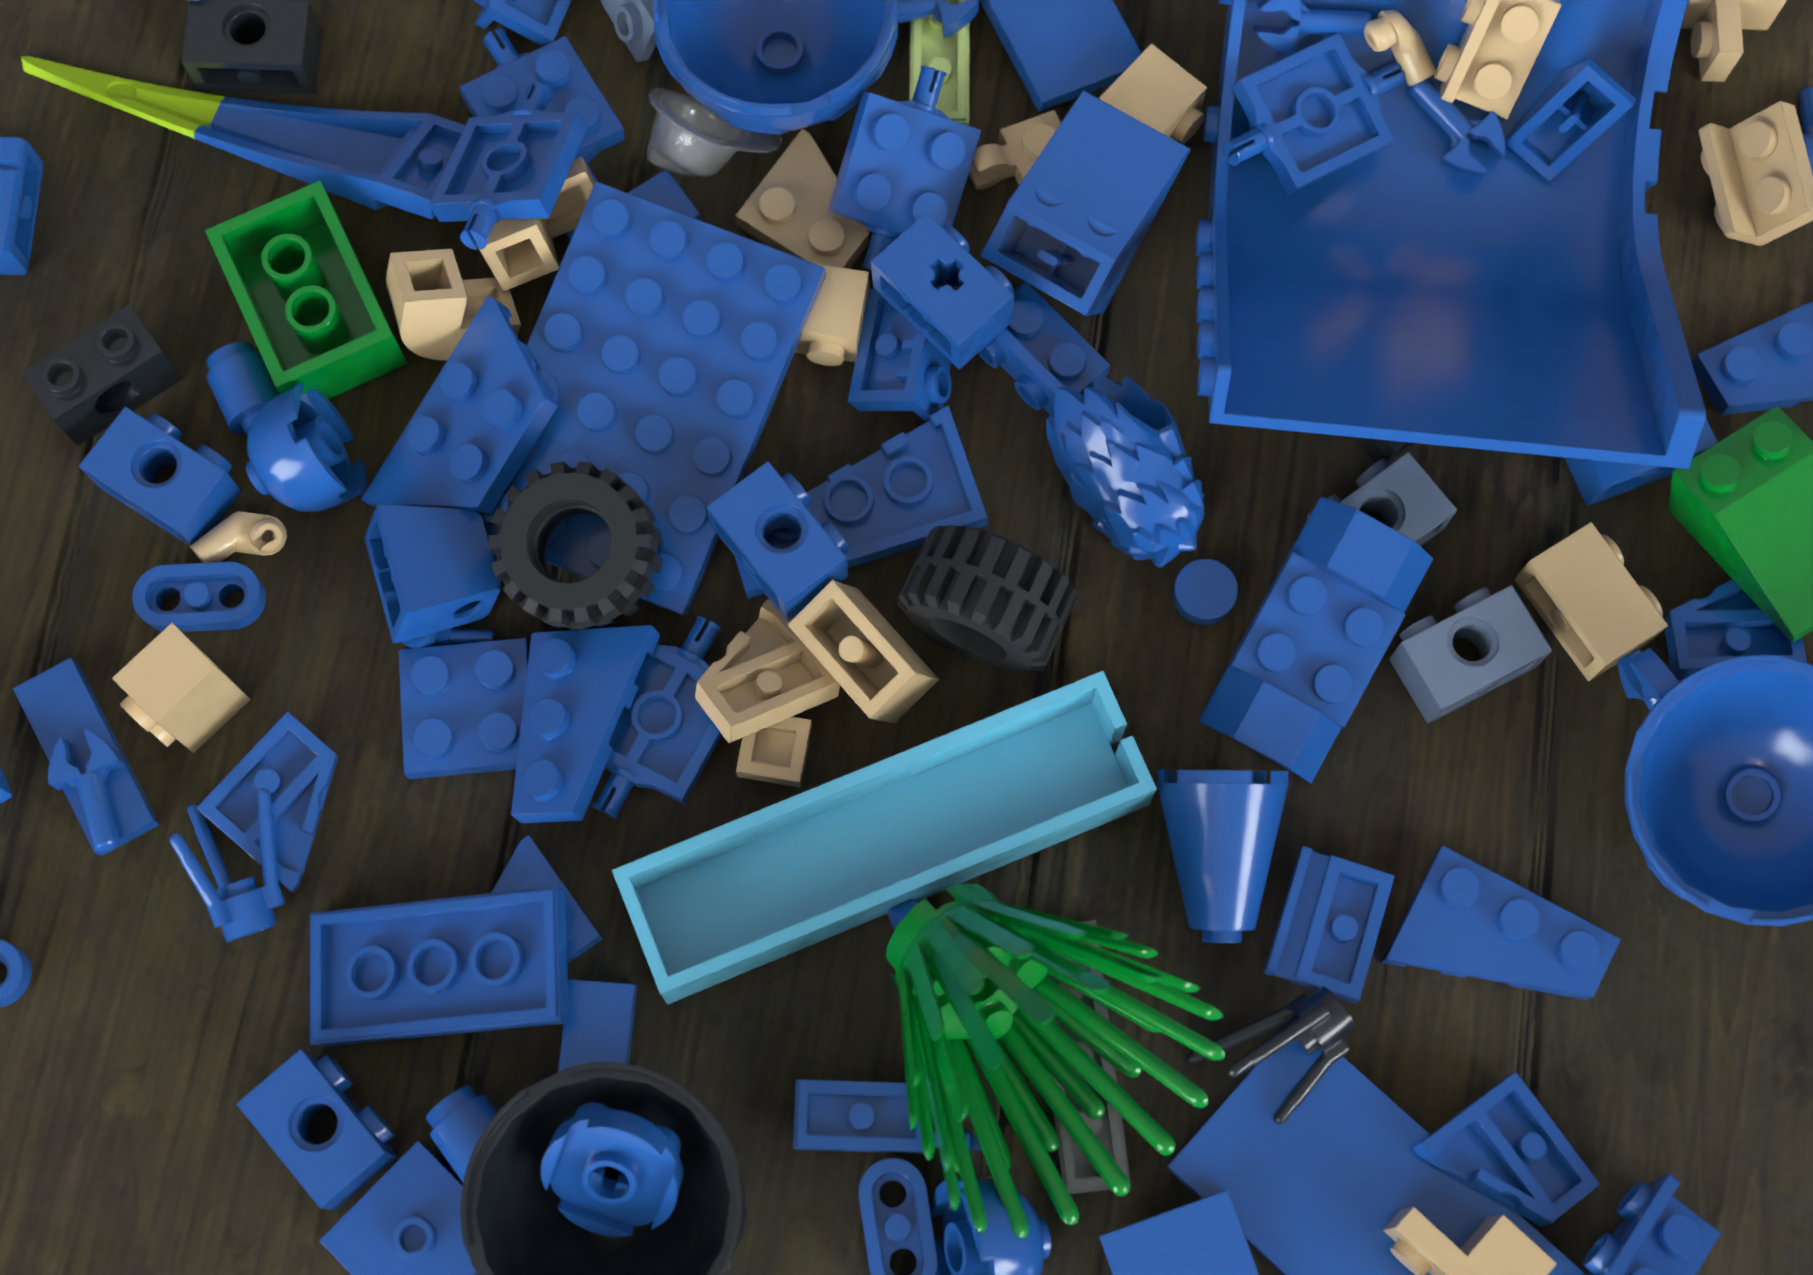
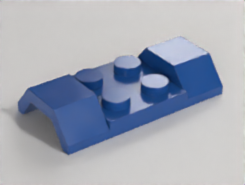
(1317, 637)

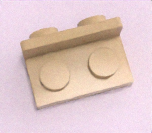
(1495, 52)
(1759, 175)

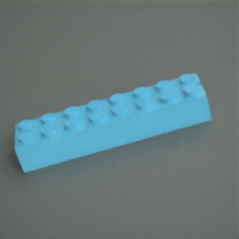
(883, 837)

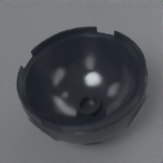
(516, 1225)

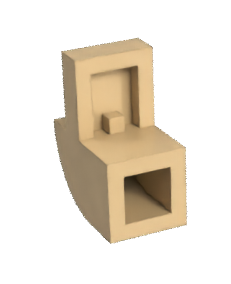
(1718, 31)
(524, 247)
(435, 303)
(1491, 1250)

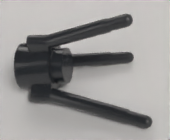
(1311, 1022)

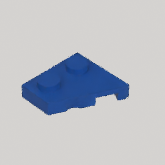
(1723, 629)
(298, 775)
(1511, 1153)

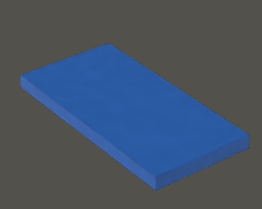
(1331, 1174)

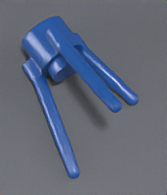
(240, 905)

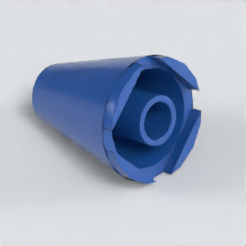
(1222, 844)

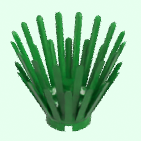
(982, 978)

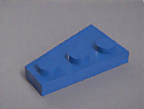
(1497, 931)

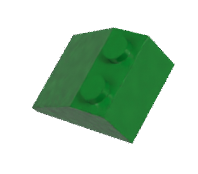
(1754, 515)

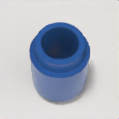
(239, 384)
(459, 1125)

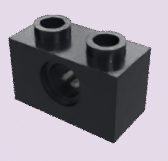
(278, 63)
(100, 374)

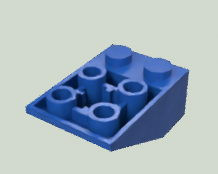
(1086, 205)

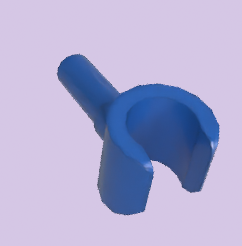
(451, 636)

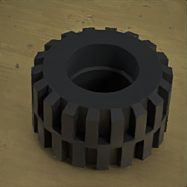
(532, 519)
(987, 598)

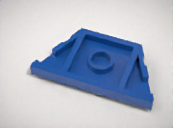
(470, 424)

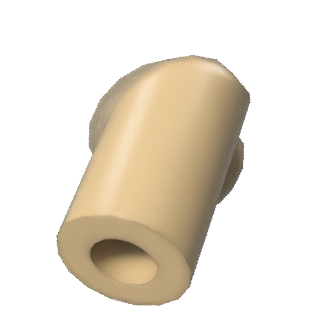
(1405, 43)
(243, 534)

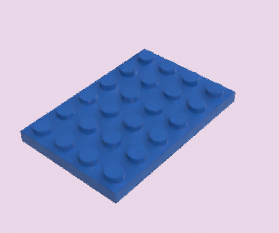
(662, 371)

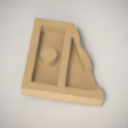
(792, 209)
(763, 678)

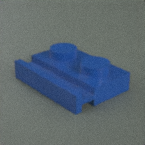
(1329, 924)

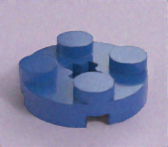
(622, 1141)

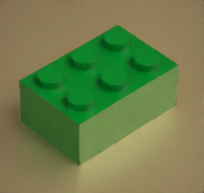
(306, 294)

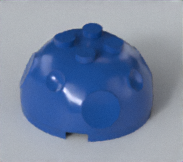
(776, 60)
(1728, 790)

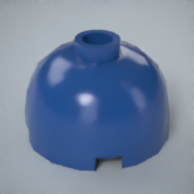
(301, 452)
(998, 1248)

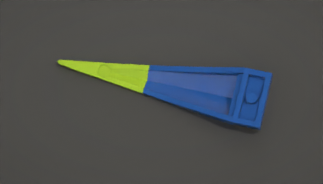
(353, 152)

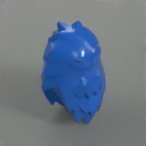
(1127, 468)

